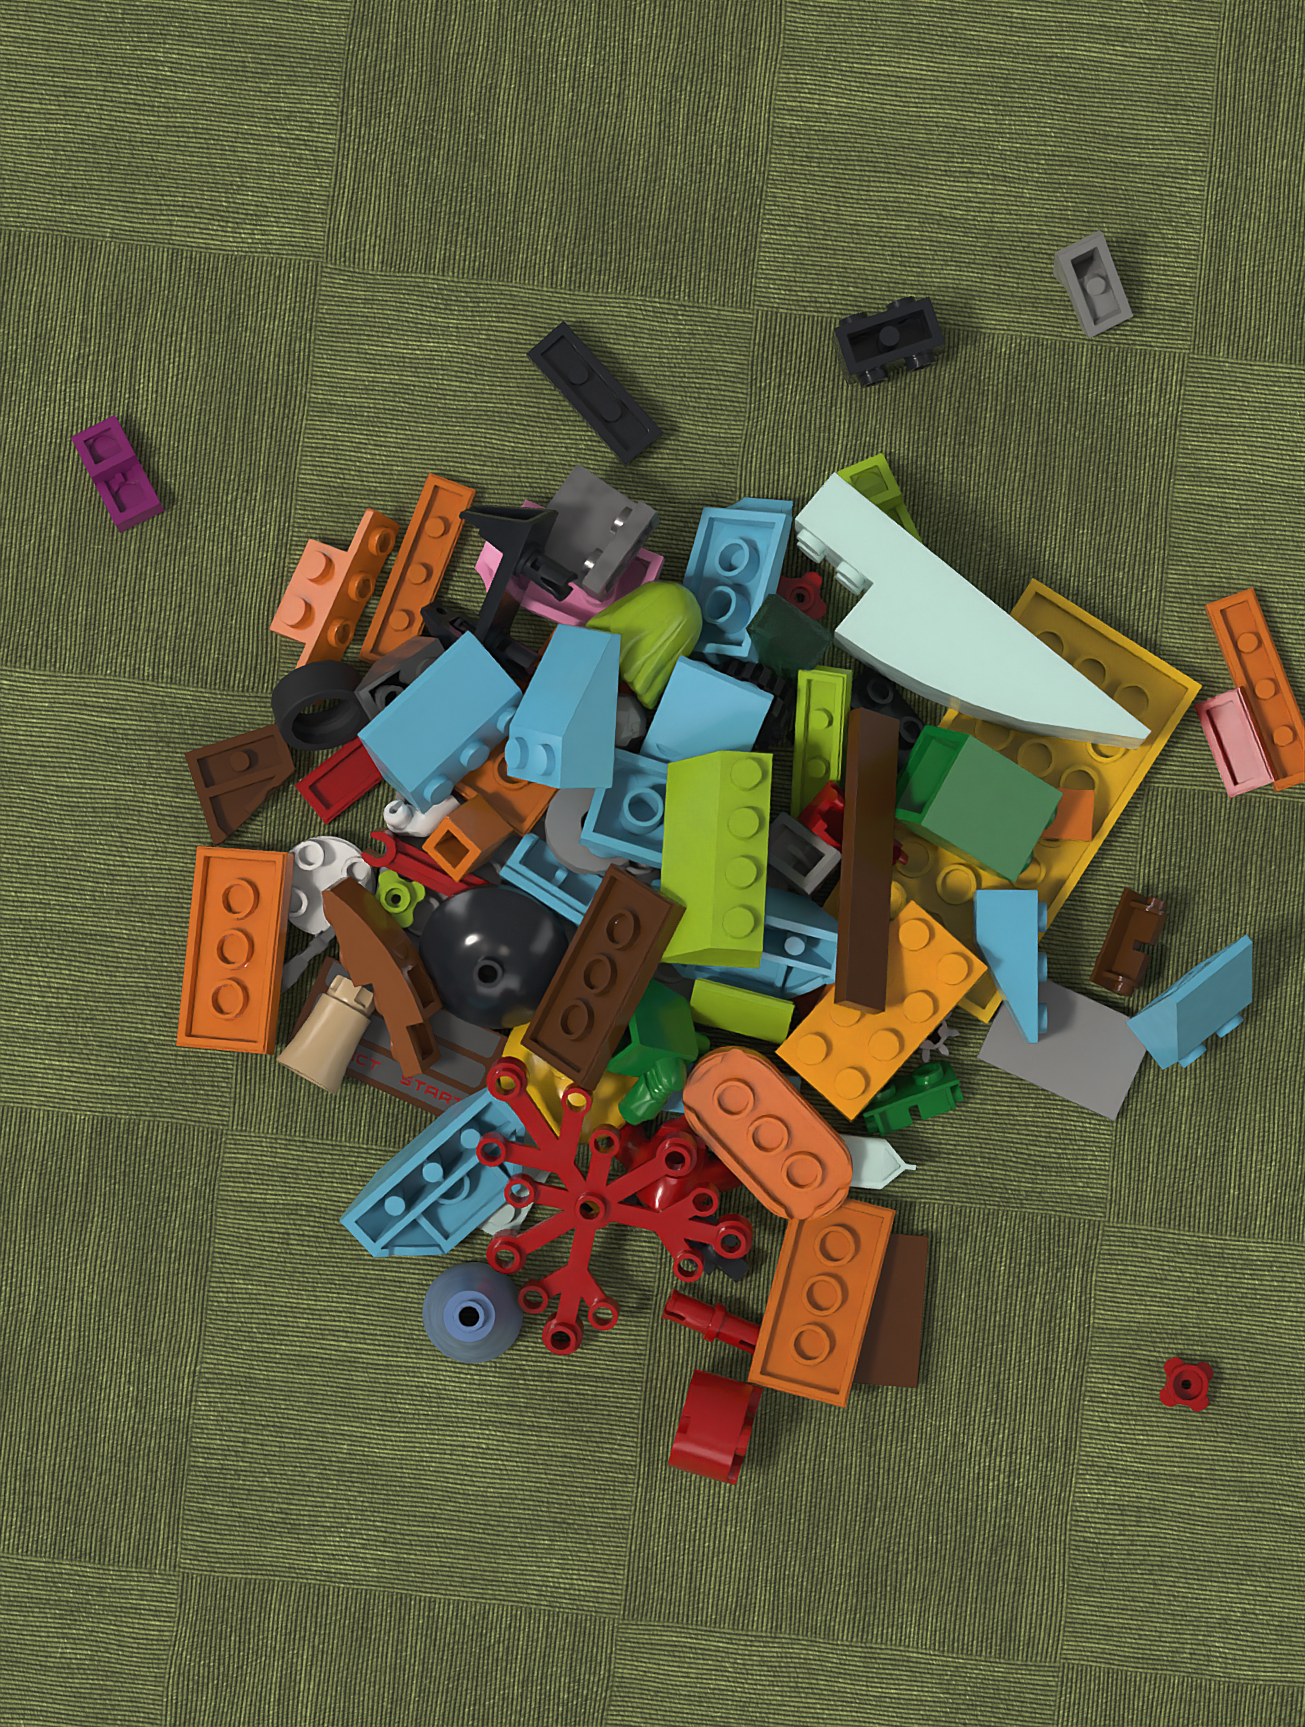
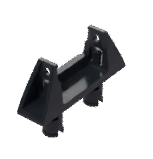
(521, 538)

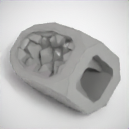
(629, 722)

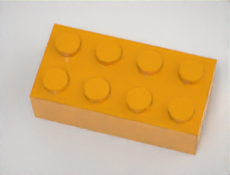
(856, 1053)

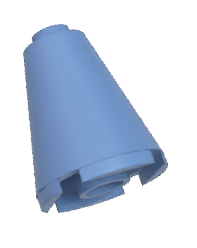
(485, 1290)

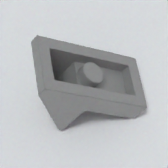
(1092, 284)

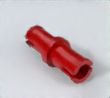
(711, 1321)

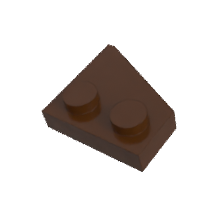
(239, 777)

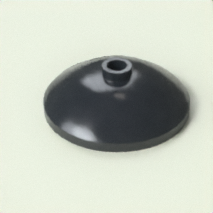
(496, 929)

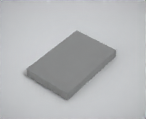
(1081, 1057)

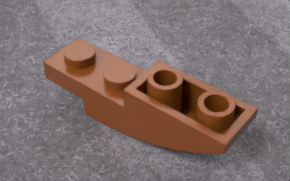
(381, 953)

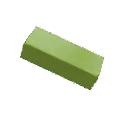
(741, 1011)

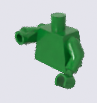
(657, 1051)

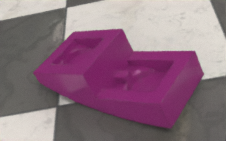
(117, 473)

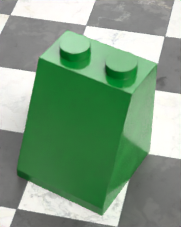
(973, 802)

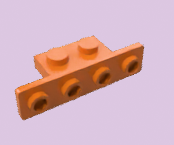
(333, 590)

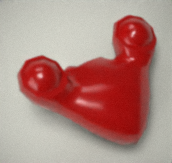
(637, 1149)

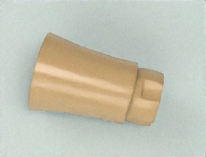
(330, 1035)

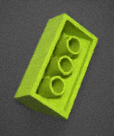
(717, 856)

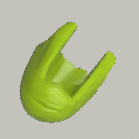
(655, 628)

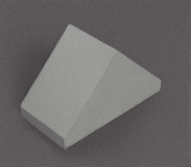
(800, 855)

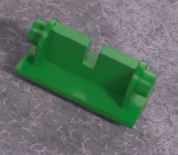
(930, 1087)

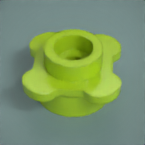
(409, 892)

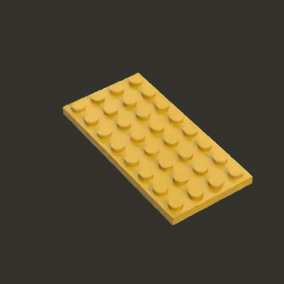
(1129, 676)

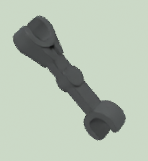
(295, 965)

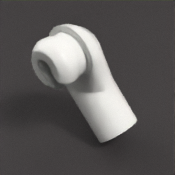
(408, 821)

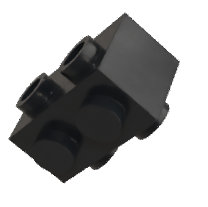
(888, 341)

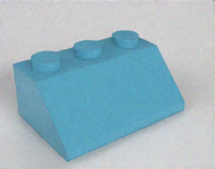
(443, 723)

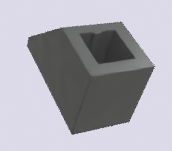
(396, 672)

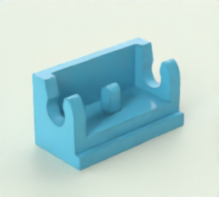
(541, 875)

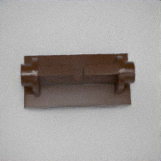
(1120, 962)

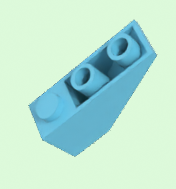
(1007, 943)

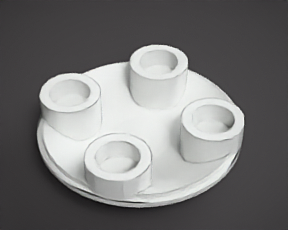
(316, 867)

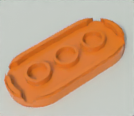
(767, 1133)

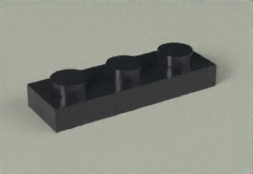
(594, 394)

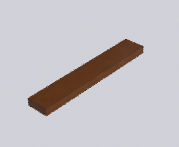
(866, 861)

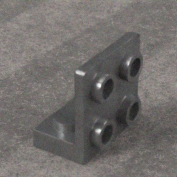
(597, 531)

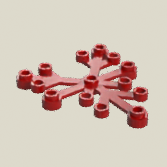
(558, 1156)

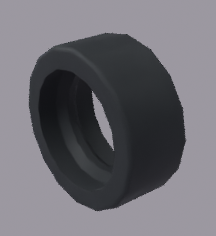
(312, 684)

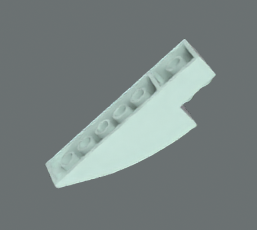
(943, 634)

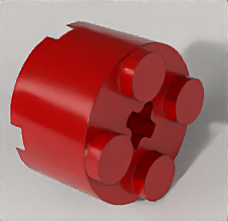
(715, 1426)

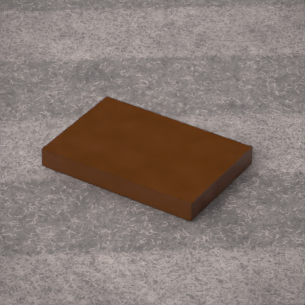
(895, 1321)

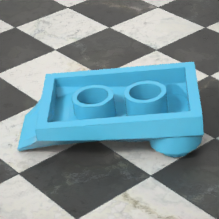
(733, 571)
(630, 815)

